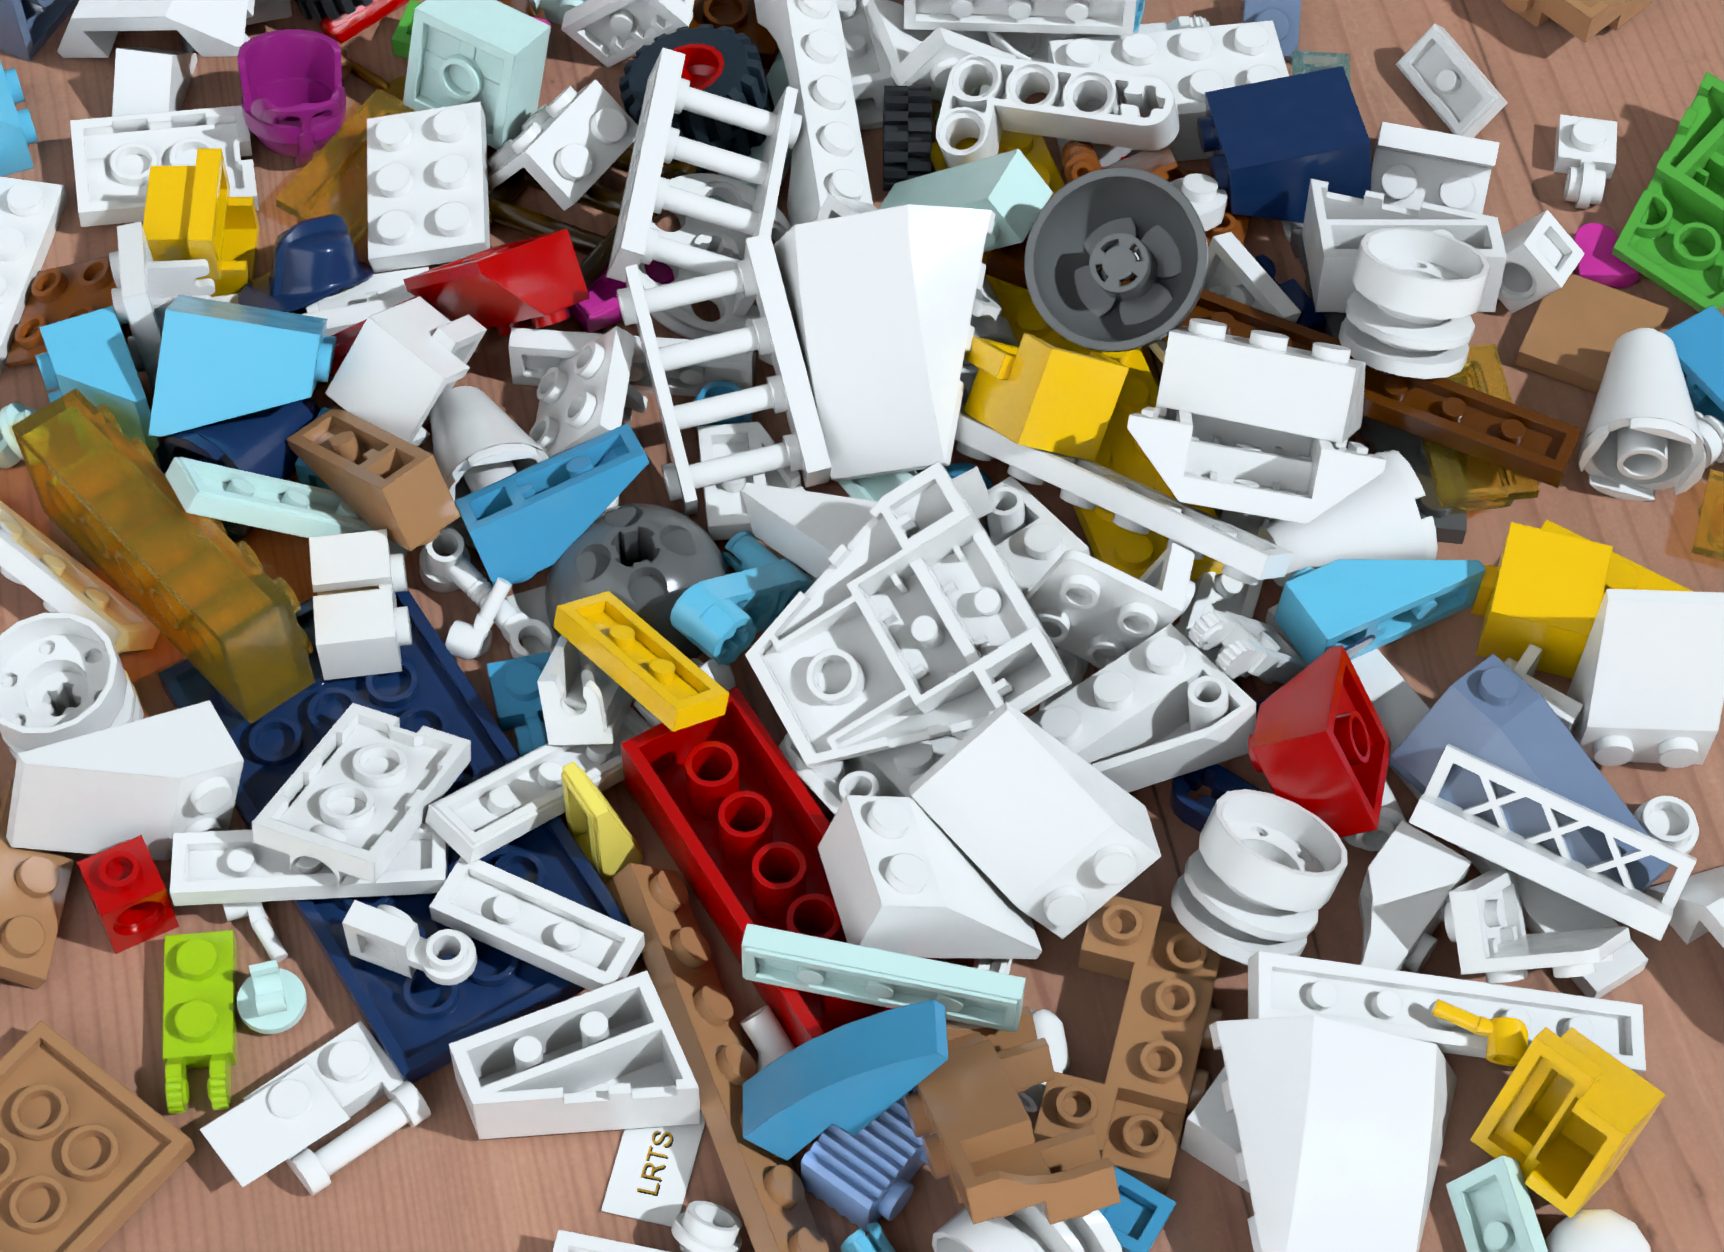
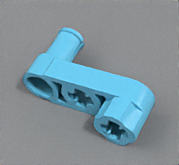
(730, 609)

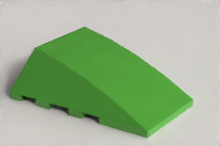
(1679, 218)

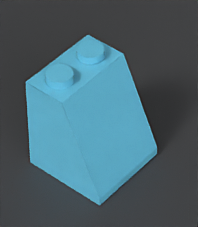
(234, 361)

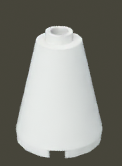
(1643, 422)
(477, 445)
(1369, 524)

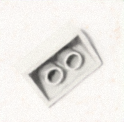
(1263, 381)

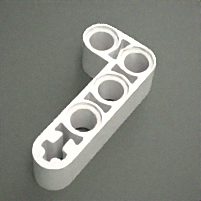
(1119, 122)

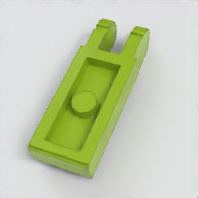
(199, 1014)

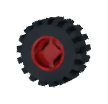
(713, 63)

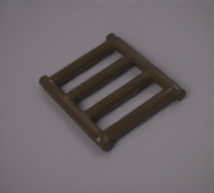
(595, 246)

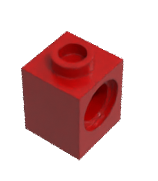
(128, 894)

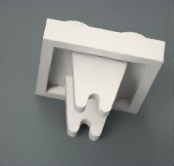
(147, 290)
(587, 394)

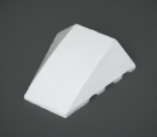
(209, 26)
(886, 329)
(1250, 466)
(1334, 1131)

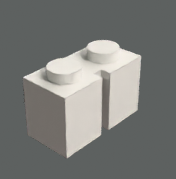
(357, 605)

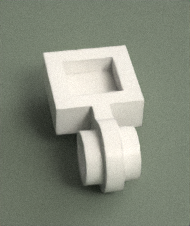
(1587, 155)
(394, 942)

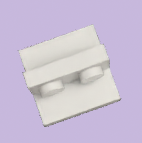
(1431, 168)

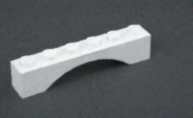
(829, 143)
(1399, 911)

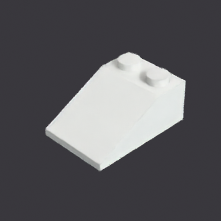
(1651, 678)
(127, 782)
(1038, 819)
(914, 889)

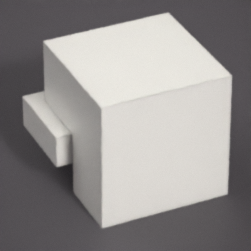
(403, 366)

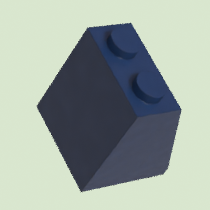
(1282, 134)

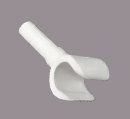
(475, 640)
(259, 924)

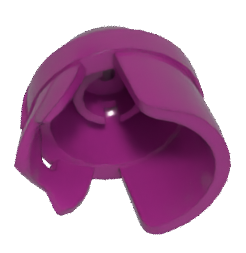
(292, 91)

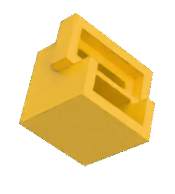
(195, 218)
(1044, 394)
(1543, 596)
(1567, 1117)

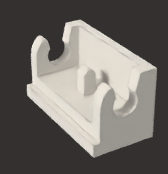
(580, 699)

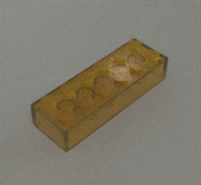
(167, 562)

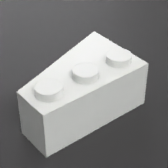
(1339, 222)
(579, 1067)

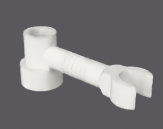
(455, 571)

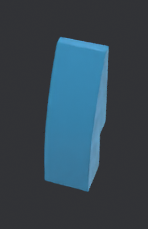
(843, 1077)

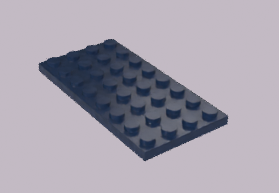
(408, 1015)

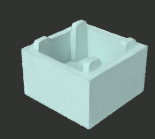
(477, 55)

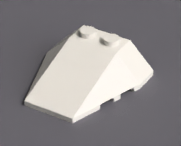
(905, 633)

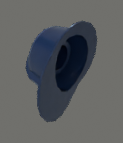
(307, 266)

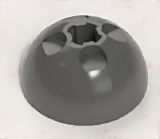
(1087, 247)
(643, 559)

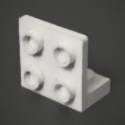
(621, 27)

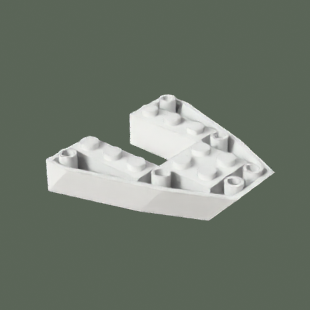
(1134, 720)

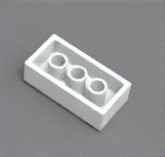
(1187, 61)

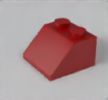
(508, 284)
(1324, 745)

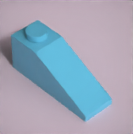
(1372, 598)

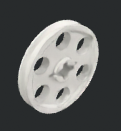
(709, 237)

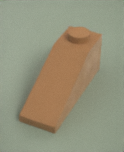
(378, 476)

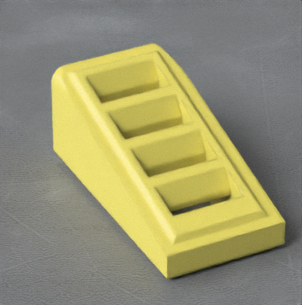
(597, 825)

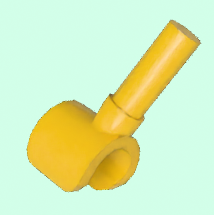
(1505, 1035)

